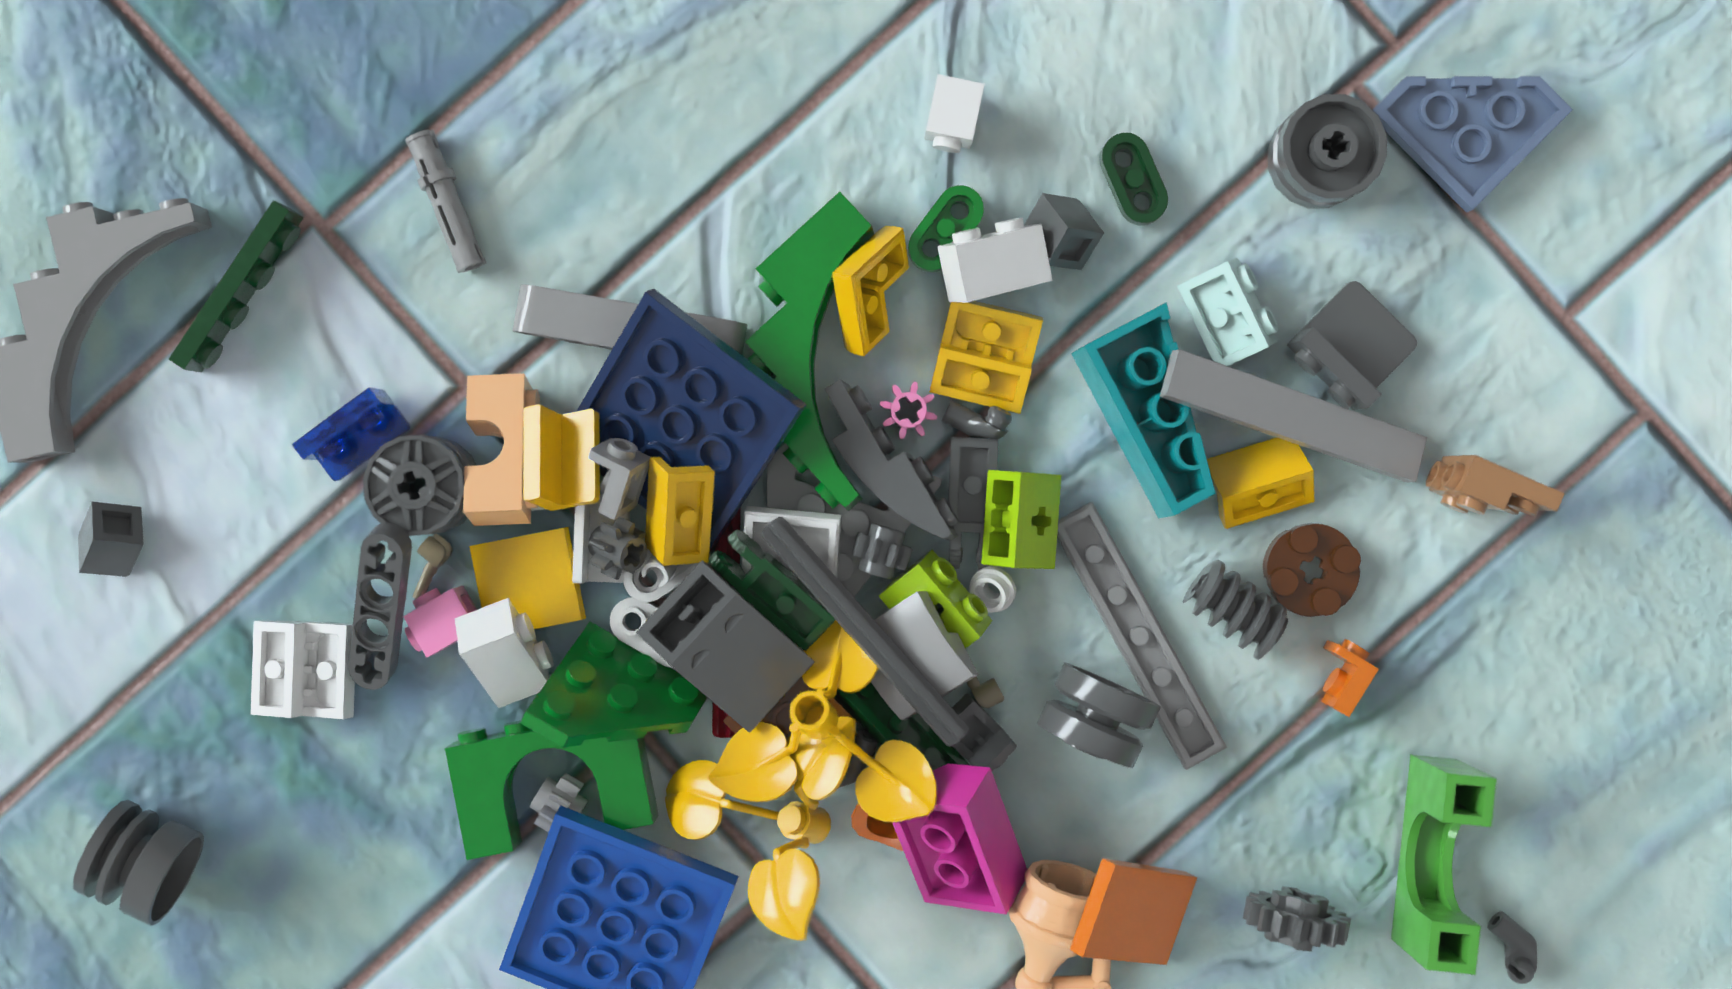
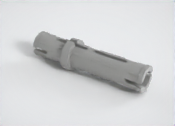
(441, 190)

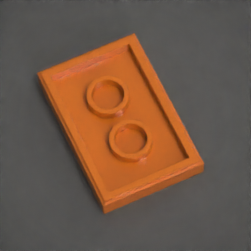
(1133, 912)

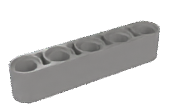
(595, 319)

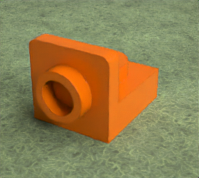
(1347, 685)

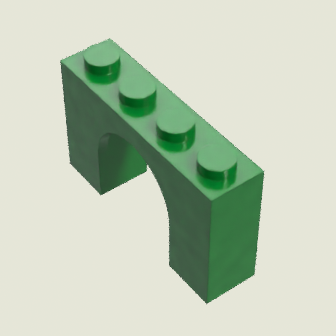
(484, 773)

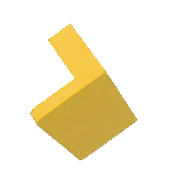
(557, 458)
(1261, 481)
(679, 512)

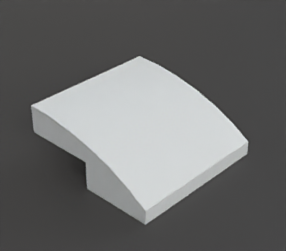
(302, 670)

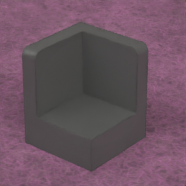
(1067, 230)
(110, 539)

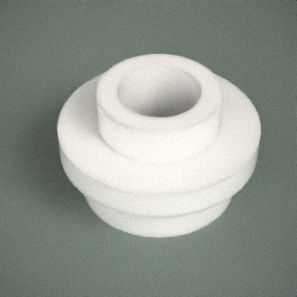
(1002, 580)

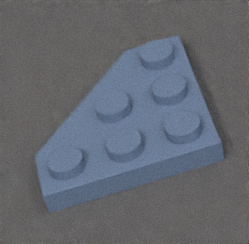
(1470, 127)

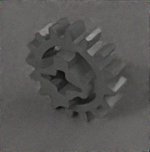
(1296, 918)

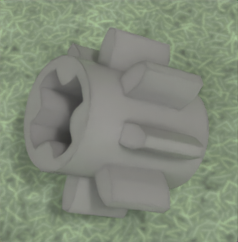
(554, 794)

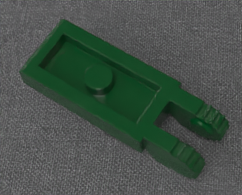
(774, 591)

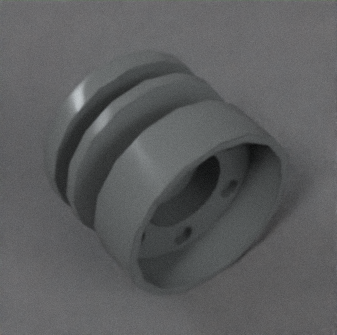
(398, 464)
(138, 861)

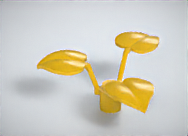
(759, 763)
(788, 886)

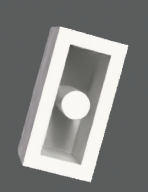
(994, 262)
(503, 652)

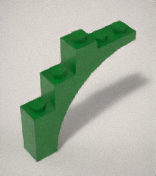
(787, 343)

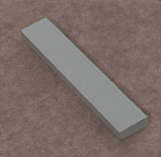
(1292, 416)
(1138, 635)

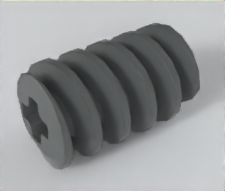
(1238, 608)

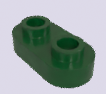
(1133, 180)

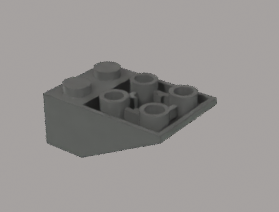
(725, 646)

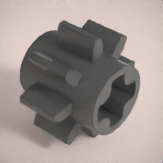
(617, 548)
(881, 551)

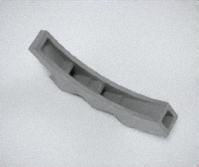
(58, 307)

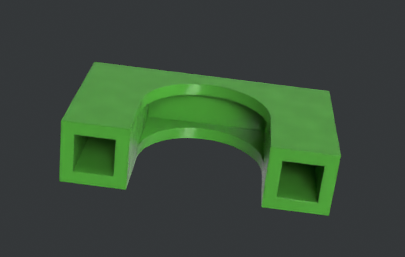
(1426, 913)

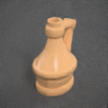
(1047, 920)

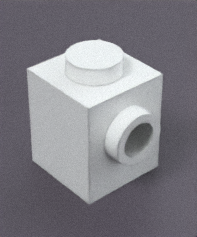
(953, 113)

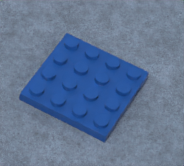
(615, 911)

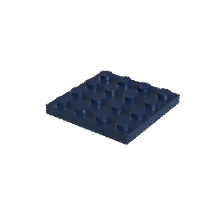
(691, 403)

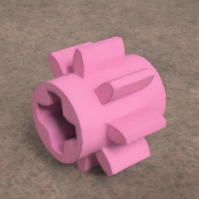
(910, 397)

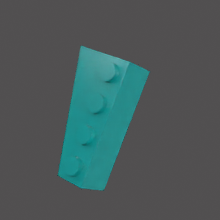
(1154, 433)

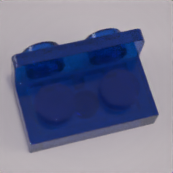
(353, 433)

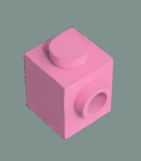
(433, 623)

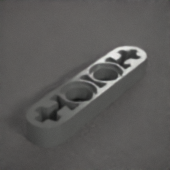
(375, 606)

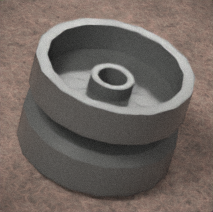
(1350, 136)
(1096, 719)

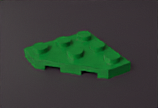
(611, 693)

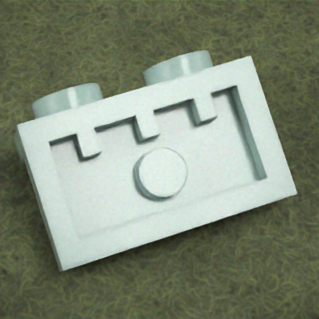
(1229, 312)

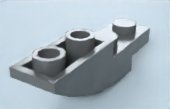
(896, 480)

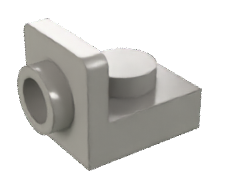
(626, 476)

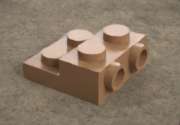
(1479, 485)

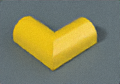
(861, 288)

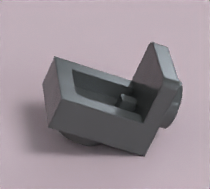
(986, 740)

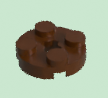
(1337, 560)

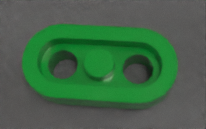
(940, 224)

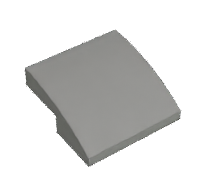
(927, 644)

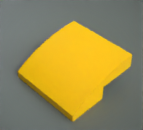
(986, 355)
(533, 574)

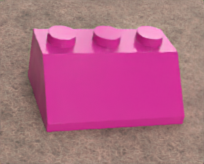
(966, 845)

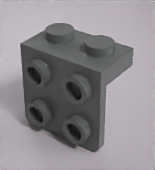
(1352, 346)

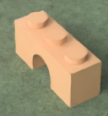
(497, 409)

